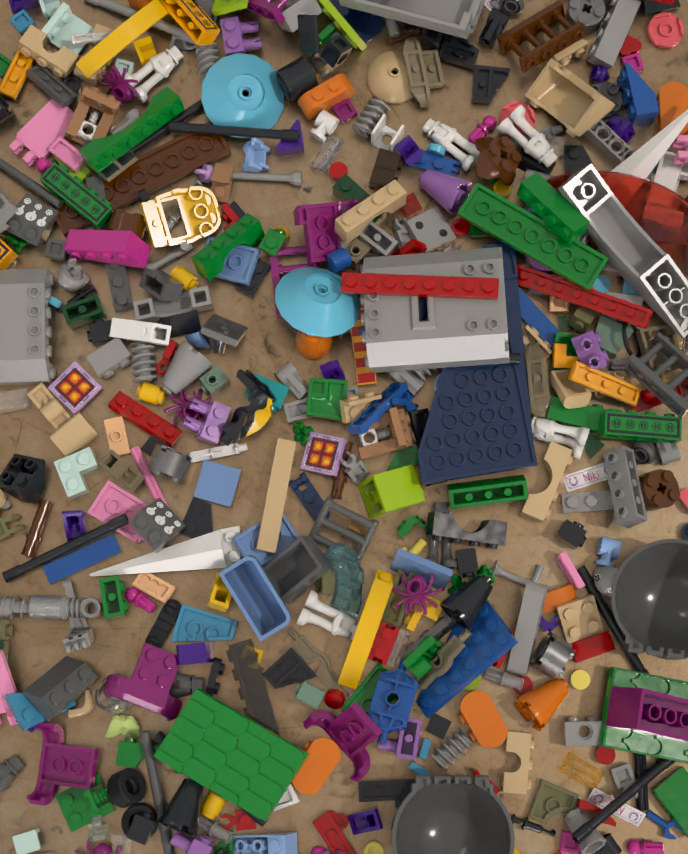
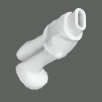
(162, 64)
(445, 135)
(537, 146)
(545, 431)
(342, 625)

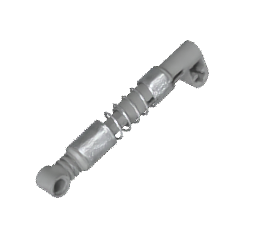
(49, 607)

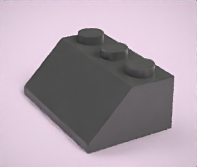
(60, 686)

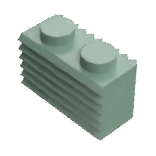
(309, 694)

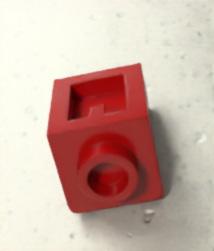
(228, 215)

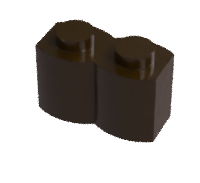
(385, 168)

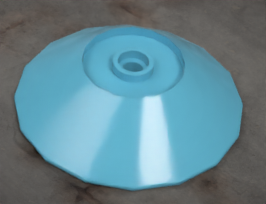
(224, 97)
(314, 303)

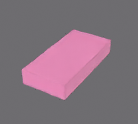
(67, 154)
(569, 570)

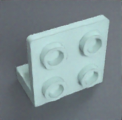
(62, 26)

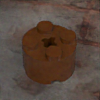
(127, 222)
(659, 489)

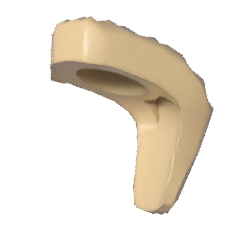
(83, 711)

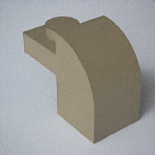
(122, 470)

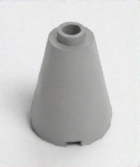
(184, 368)

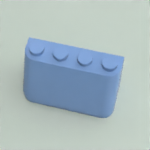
(256, 596)

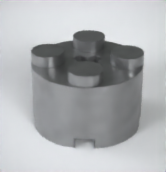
(586, 11)
(169, 461)
(552, 655)

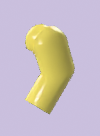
(417, 547)

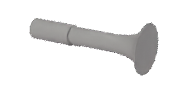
(184, 248)
(499, 571)

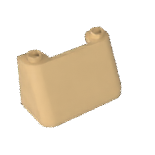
(568, 98)

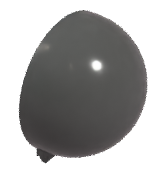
(652, 599)
(452, 818)

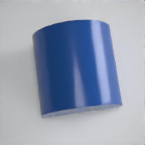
(338, 260)

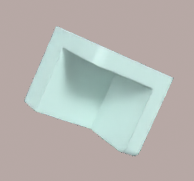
(49, 7)
(27, 841)

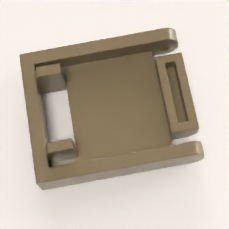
(645, 344)

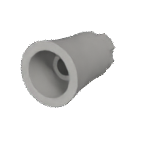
(594, 841)

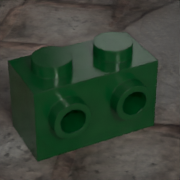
(83, 311)

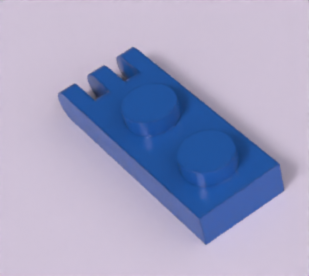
(437, 163)

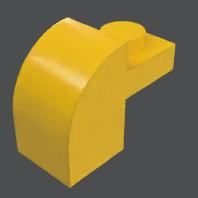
(219, 596)
(432, 614)

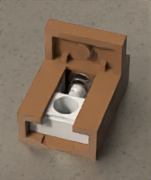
(100, 105)
(398, 427)

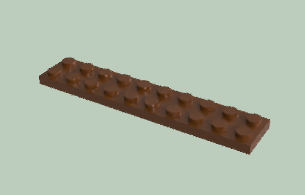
(153, 172)

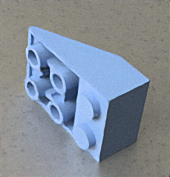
(266, 843)

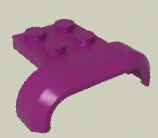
(320, 227)
(148, 683)
(351, 732)
(62, 765)

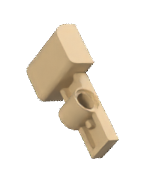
(573, 394)
(71, 432)

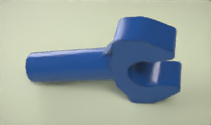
(405, 401)
(663, 823)

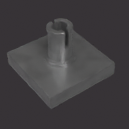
(223, 331)

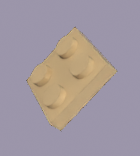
(579, 618)

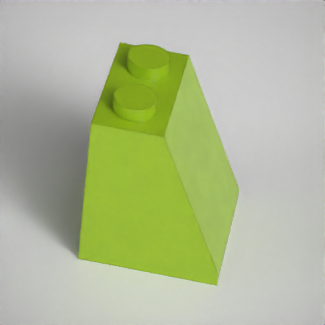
(391, 491)

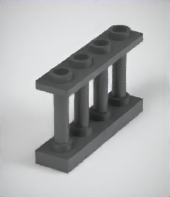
(651, 379)

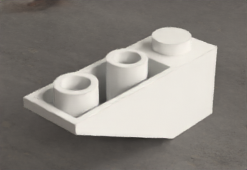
(140, 331)

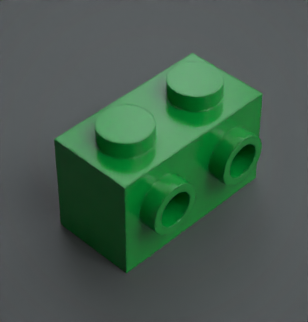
(111, 597)

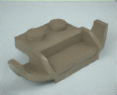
(422, 70)
(537, 379)

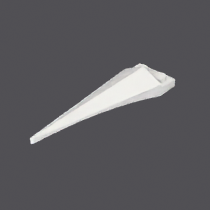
(647, 156)
(202, 552)

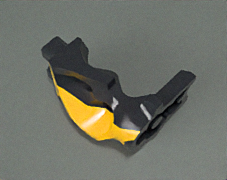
(249, 418)

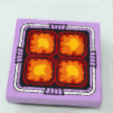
(75, 387)
(323, 454)

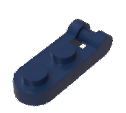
(308, 497)

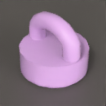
(205, 173)

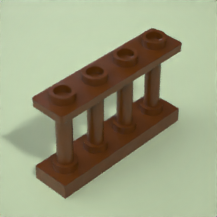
(535, 24)

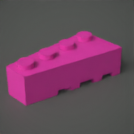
(107, 247)

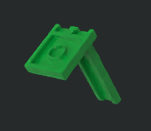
(81, 804)

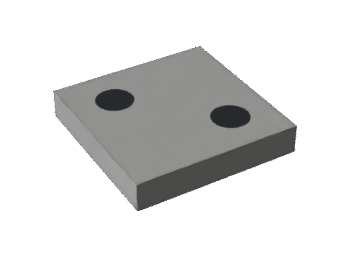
(430, 229)

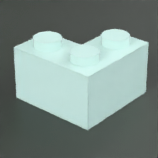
(72, 470)

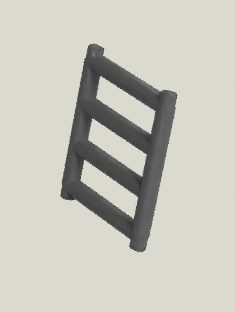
(322, 520)

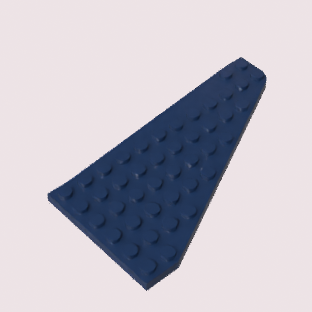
(482, 411)

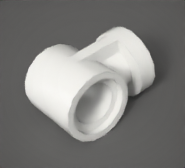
(325, 124)

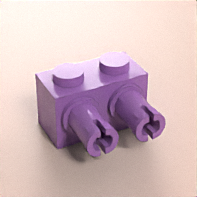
(232, 31)
(589, 351)
(214, 418)
(408, 742)
(196, 845)

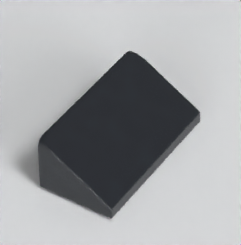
(308, 33)
(531, 163)
(182, 323)

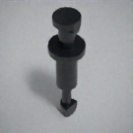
(81, 295)
(531, 826)

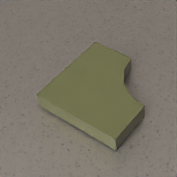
(550, 801)

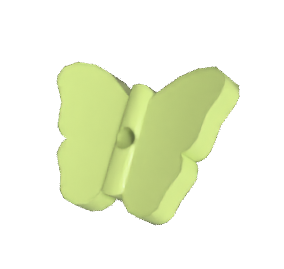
(123, 724)

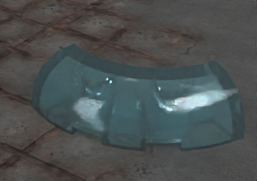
(348, 578)

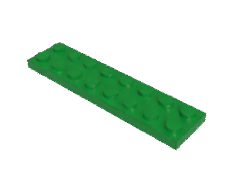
(532, 237)

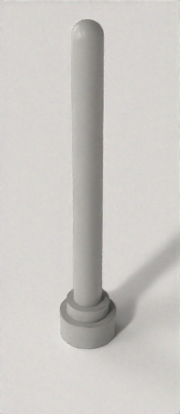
(294, 177)

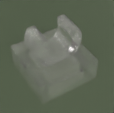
(98, 830)

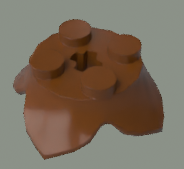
(497, 159)

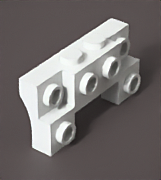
(669, 173)

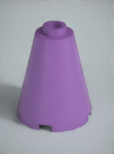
(445, 189)

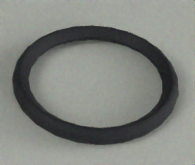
(625, 341)

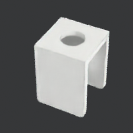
(381, 130)

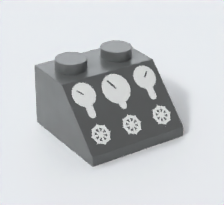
(32, 220)
(157, 524)

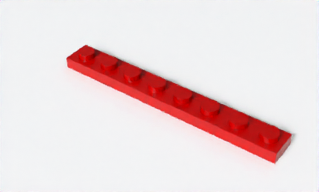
(420, 285)
(591, 300)

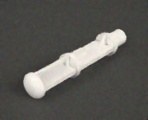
(88, 38)
(217, 452)

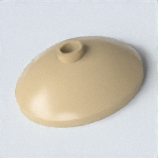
(384, 84)

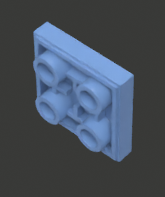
(217, 483)

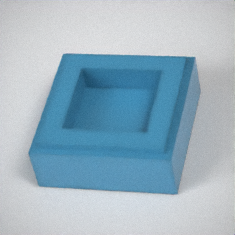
(22, 21)
(424, 748)
(417, 768)

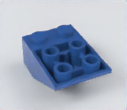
(637, 97)

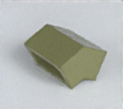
(324, 585)

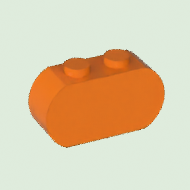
(325, 96)
(672, 102)
(483, 719)
(322, 759)

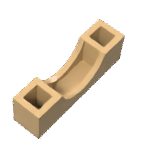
(354, 221)
(556, 460)

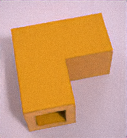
(559, 356)

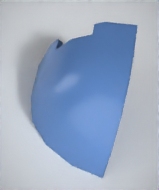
(198, 340)

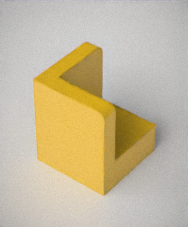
(144, 49)

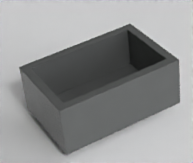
(297, 568)

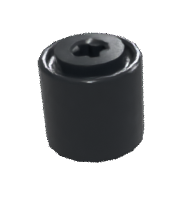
(296, 78)

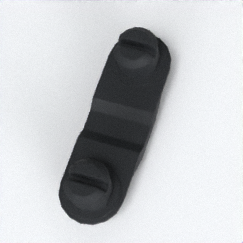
(163, 623)

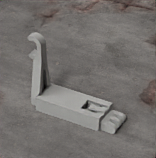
(81, 634)

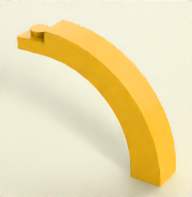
(121, 38)
(366, 629)

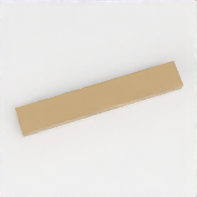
(275, 496)

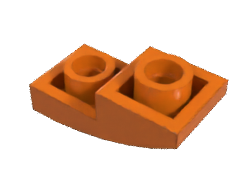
(558, 596)

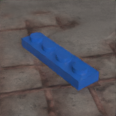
(377, 408)

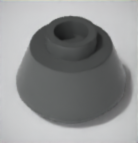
(511, 6)
(643, 452)

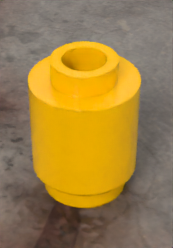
(185, 277)
(151, 393)
(212, 805)

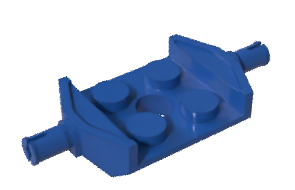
(393, 716)

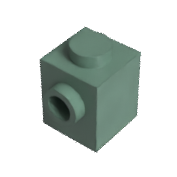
(214, 381)

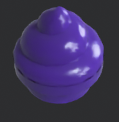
(599, 74)

